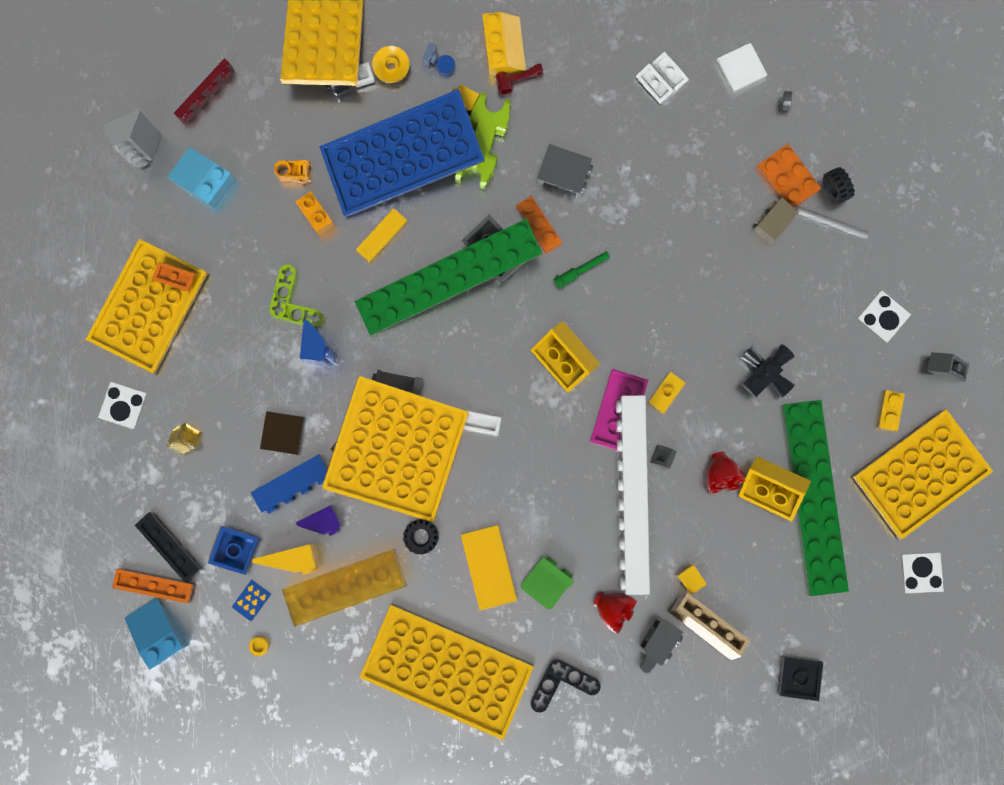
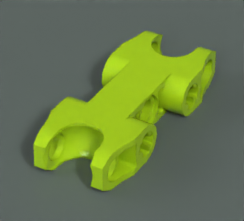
(487, 126)

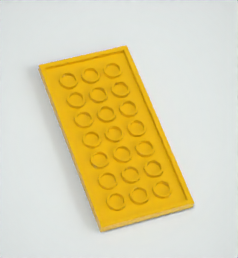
(446, 672)

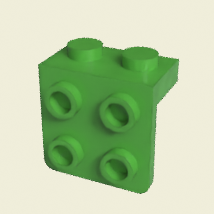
(547, 582)

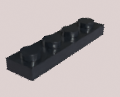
(168, 547)

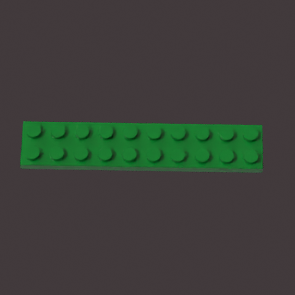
(448, 277)
(818, 509)

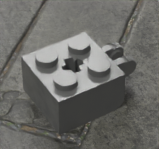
(659, 644)

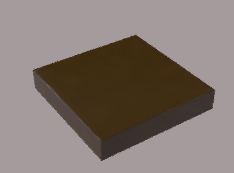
(282, 433)

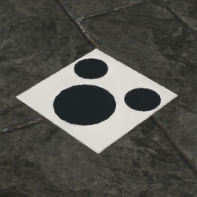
(884, 316)
(122, 405)
(922, 573)

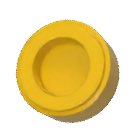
(259, 646)

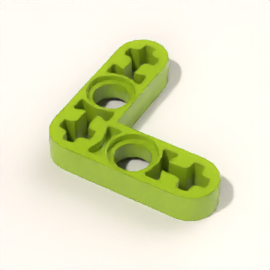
(288, 308)

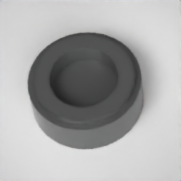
(787, 99)

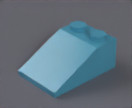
(201, 177)

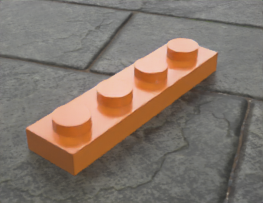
(153, 586)

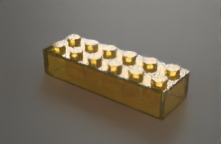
(344, 587)

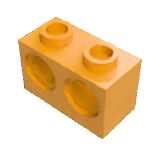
(315, 214)

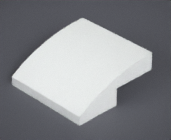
(662, 78)

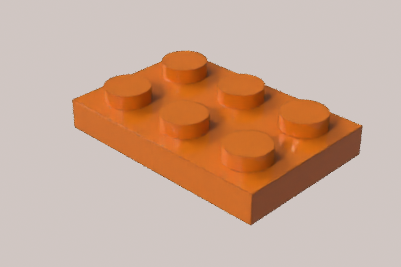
(788, 176)

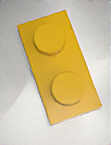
(890, 410)

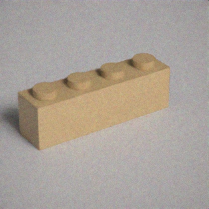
(709, 626)

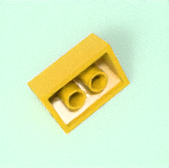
(503, 43)
(565, 356)
(774, 488)

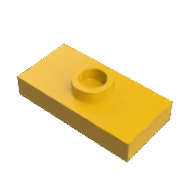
(666, 392)

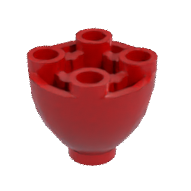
(724, 473)
(614, 609)

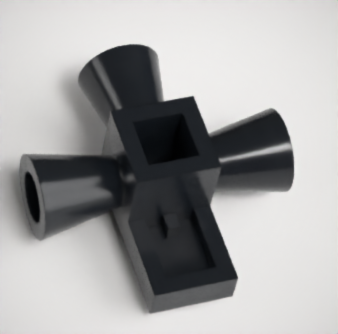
(767, 371)

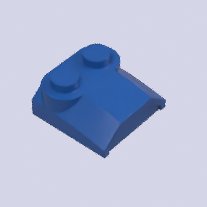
(232, 550)

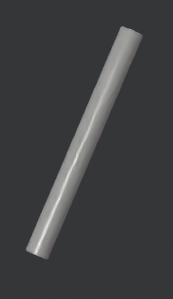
(832, 222)

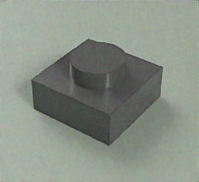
(663, 456)

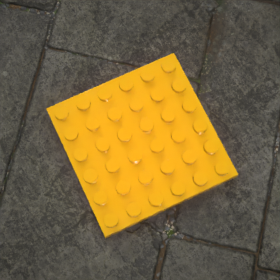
(395, 449)

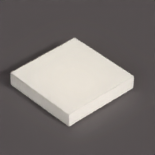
(741, 67)

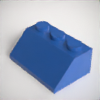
(315, 348)

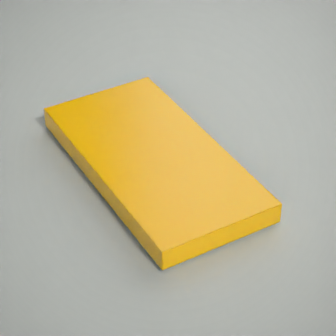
(488, 567)

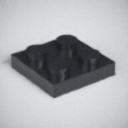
(801, 678)

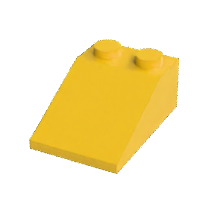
(294, 560)

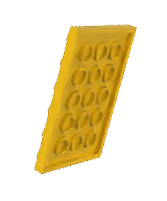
(322, 42)
(142, 313)
(922, 474)

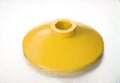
(387, 56)

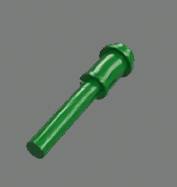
(572, 274)

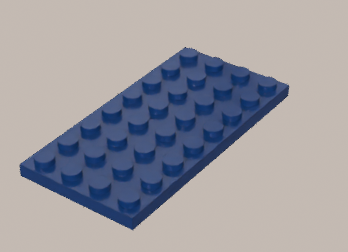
(402, 153)

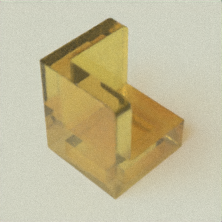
(183, 439)

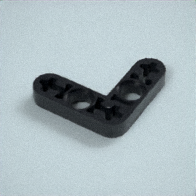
(556, 679)

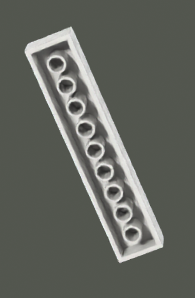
(633, 495)

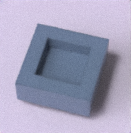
(431, 55)

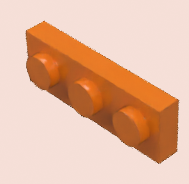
(539, 224)

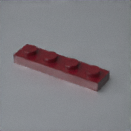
(203, 91)

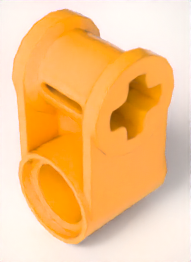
(294, 171)

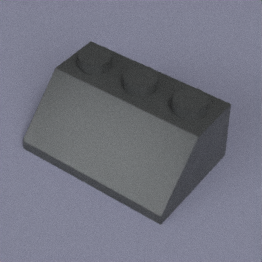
(484, 229)

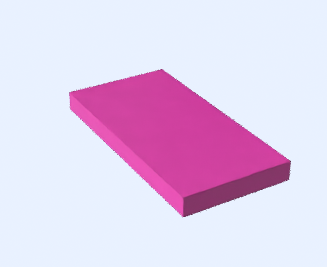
(618, 385)

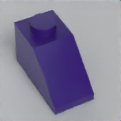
(322, 522)

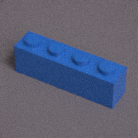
(290, 484)

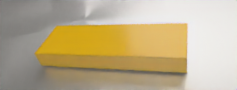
(381, 235)

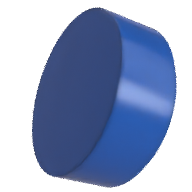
(445, 65)

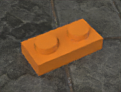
(174, 277)

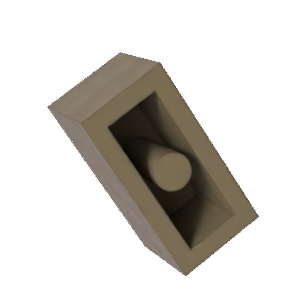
(776, 220)

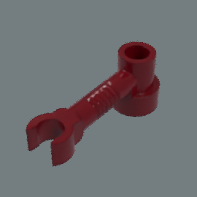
(505, 82)

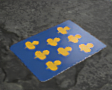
(251, 600)

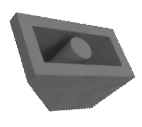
(948, 366)

